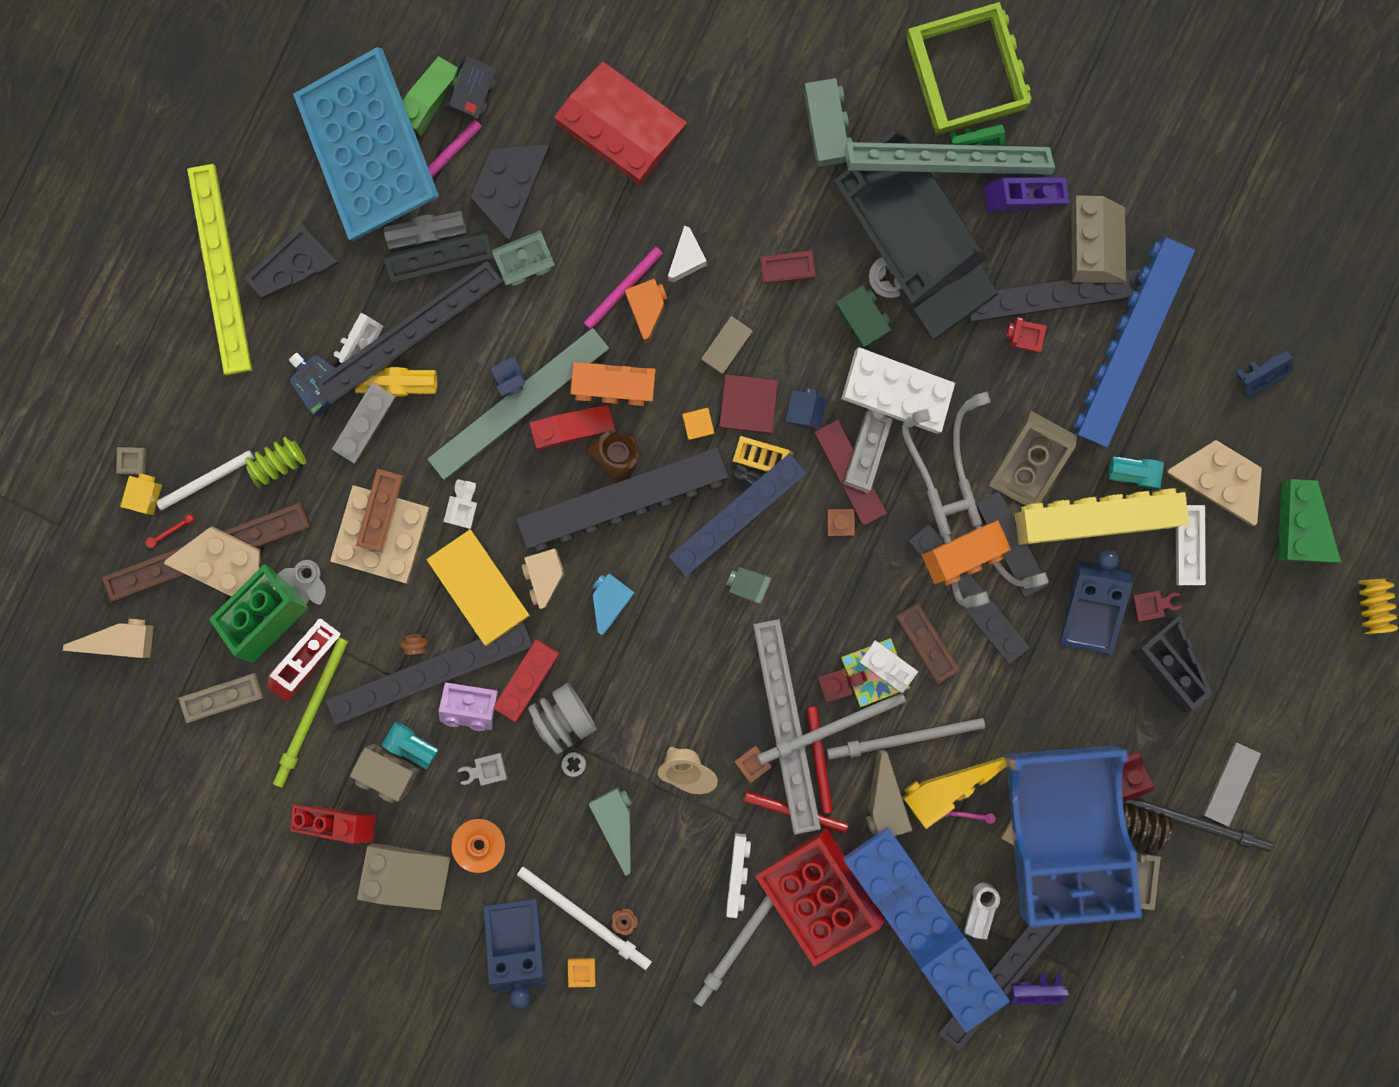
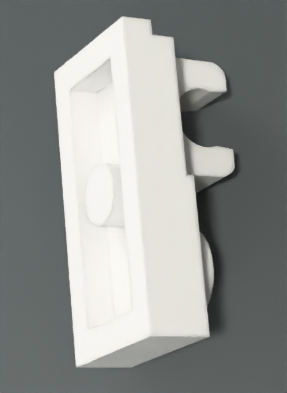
(361, 335)
(888, 666)

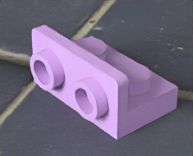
(467, 706)

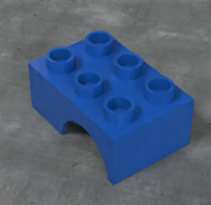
(1072, 836)

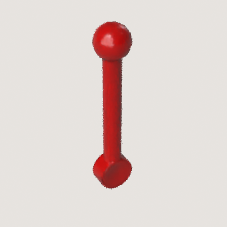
(152, 542)

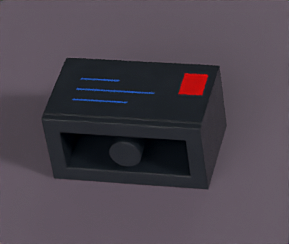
(470, 88)

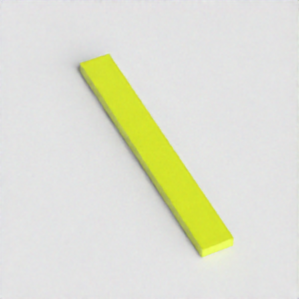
(219, 269)

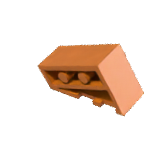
(612, 383)

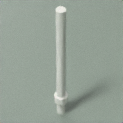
(626, 949)

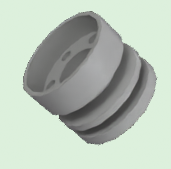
(562, 718)

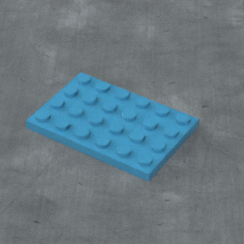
(365, 144)

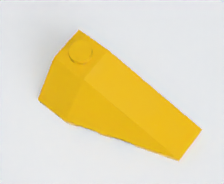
(936, 796)

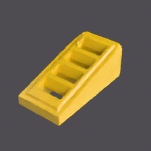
(741, 449)

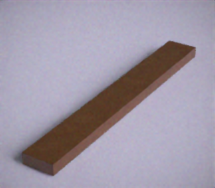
(255, 533)

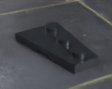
(290, 263)

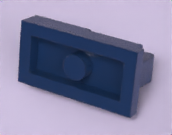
(1264, 376)

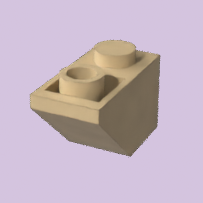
(545, 574)

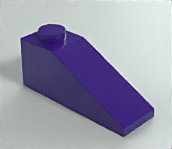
(1025, 193)

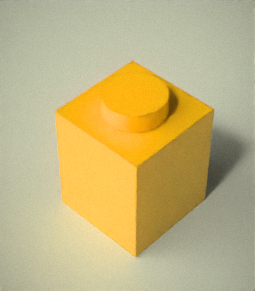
(141, 494)

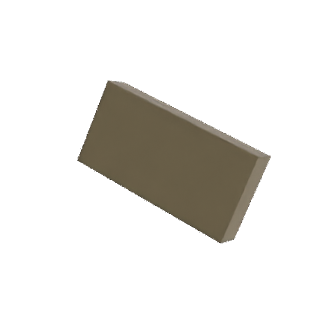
(727, 345)

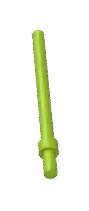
(289, 759)

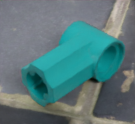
(1144, 473)
(405, 743)

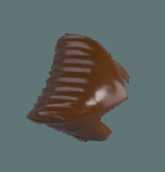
(615, 454)

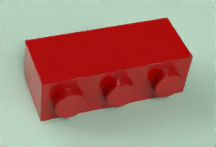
(526, 680)

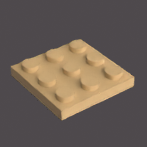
(401, 543)

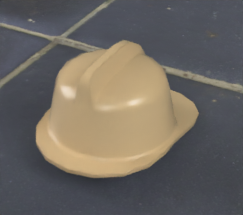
(686, 772)

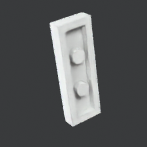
(1191, 548)
(738, 875)

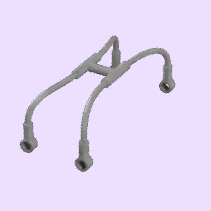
(969, 504)

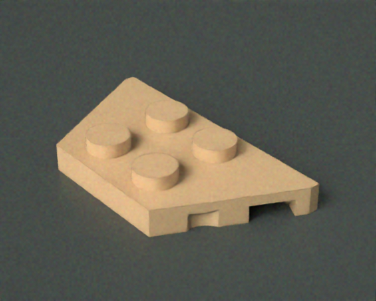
(1223, 479)
(217, 560)

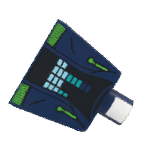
(304, 381)

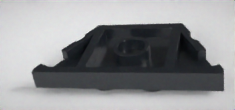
(508, 183)

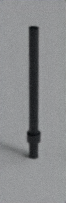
(1243, 837)

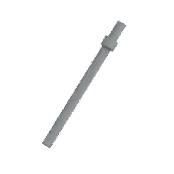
(786, 748)
(855, 748)
(713, 980)

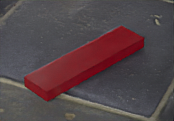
(839, 453)

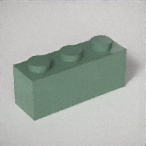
(827, 121)

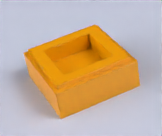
(698, 424)
(581, 972)

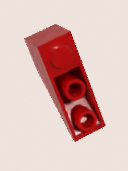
(333, 823)

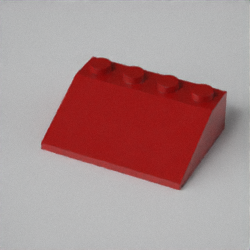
(620, 123)
(820, 898)

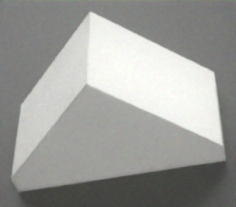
(687, 257)

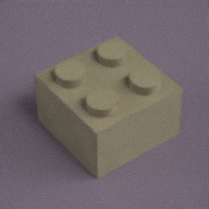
(384, 773)

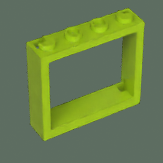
(1007, 47)

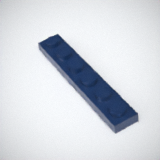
(738, 514)

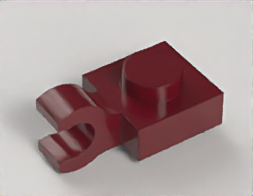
(839, 684)

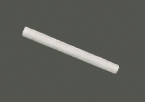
(204, 480)

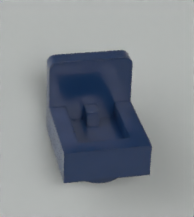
(509, 377)

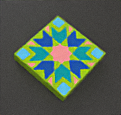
(875, 687)

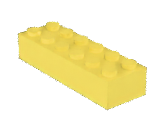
(1108, 517)

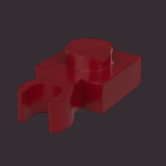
(1151, 605)

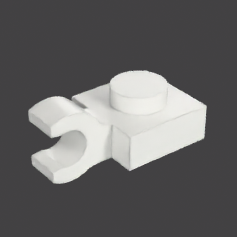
(460, 508)

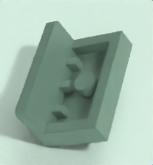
(523, 258)

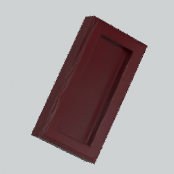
(787, 267)

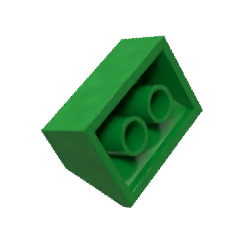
(258, 614)

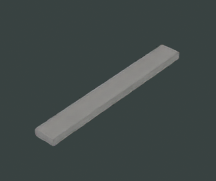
(786, 725)

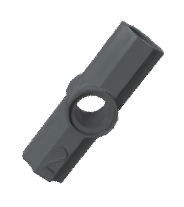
(425, 230)

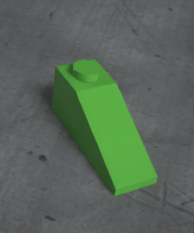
(428, 94)

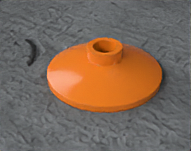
(476, 859)

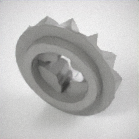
(883, 288)

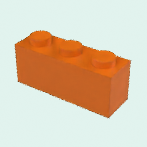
(966, 553)

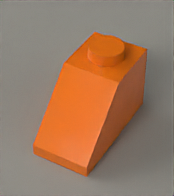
(647, 306)

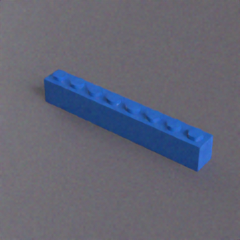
(1133, 342)

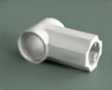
(981, 913)

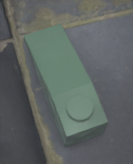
(748, 584)
(615, 821)

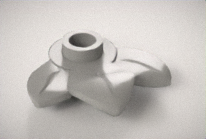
(307, 588)

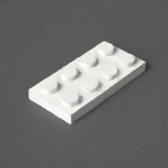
(897, 389)

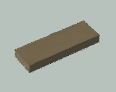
(221, 698)

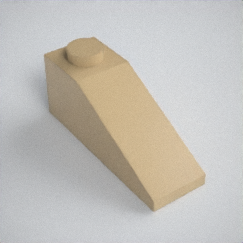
(123, 639)

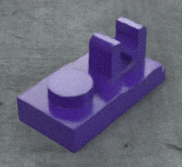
(1039, 994)

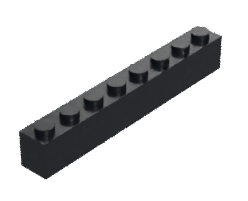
(621, 499)

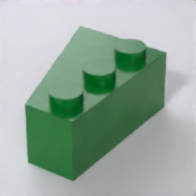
(1304, 524)

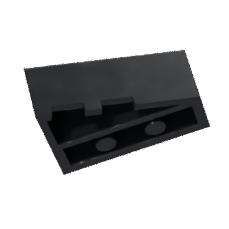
(1173, 666)

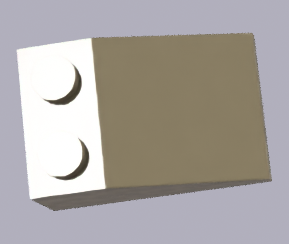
(1033, 460)
(885, 800)
(403, 877)

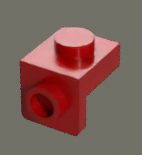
(1025, 335)

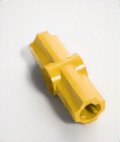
(403, 381)

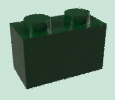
(863, 317)

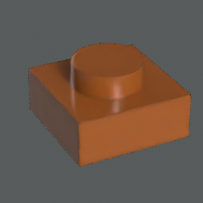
(840, 522)
(750, 765)

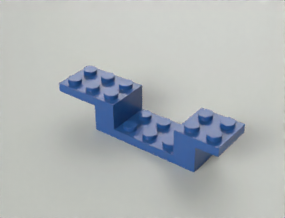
(926, 929)

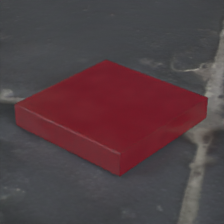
(748, 404)

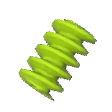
(274, 461)

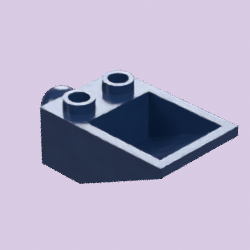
(1096, 604)
(511, 945)

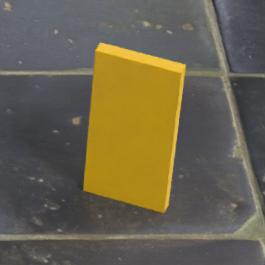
(478, 588)

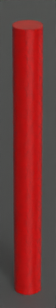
(820, 764)
(784, 809)

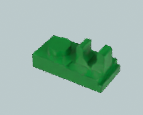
(985, 137)

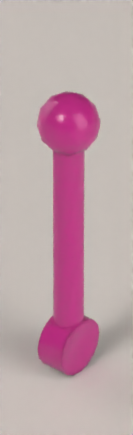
(989, 817)

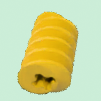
(1378, 606)

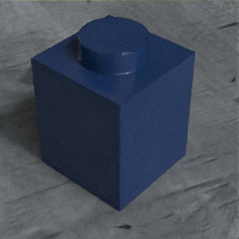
(806, 409)

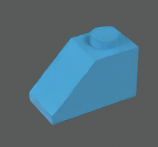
(609, 601)

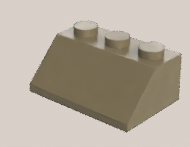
(1098, 240)

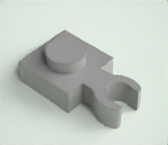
(487, 769)

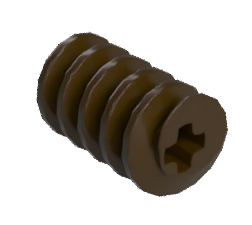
(1147, 827)

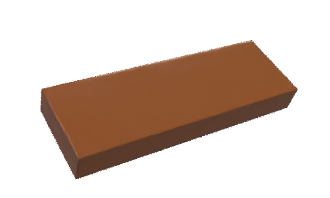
(379, 510)

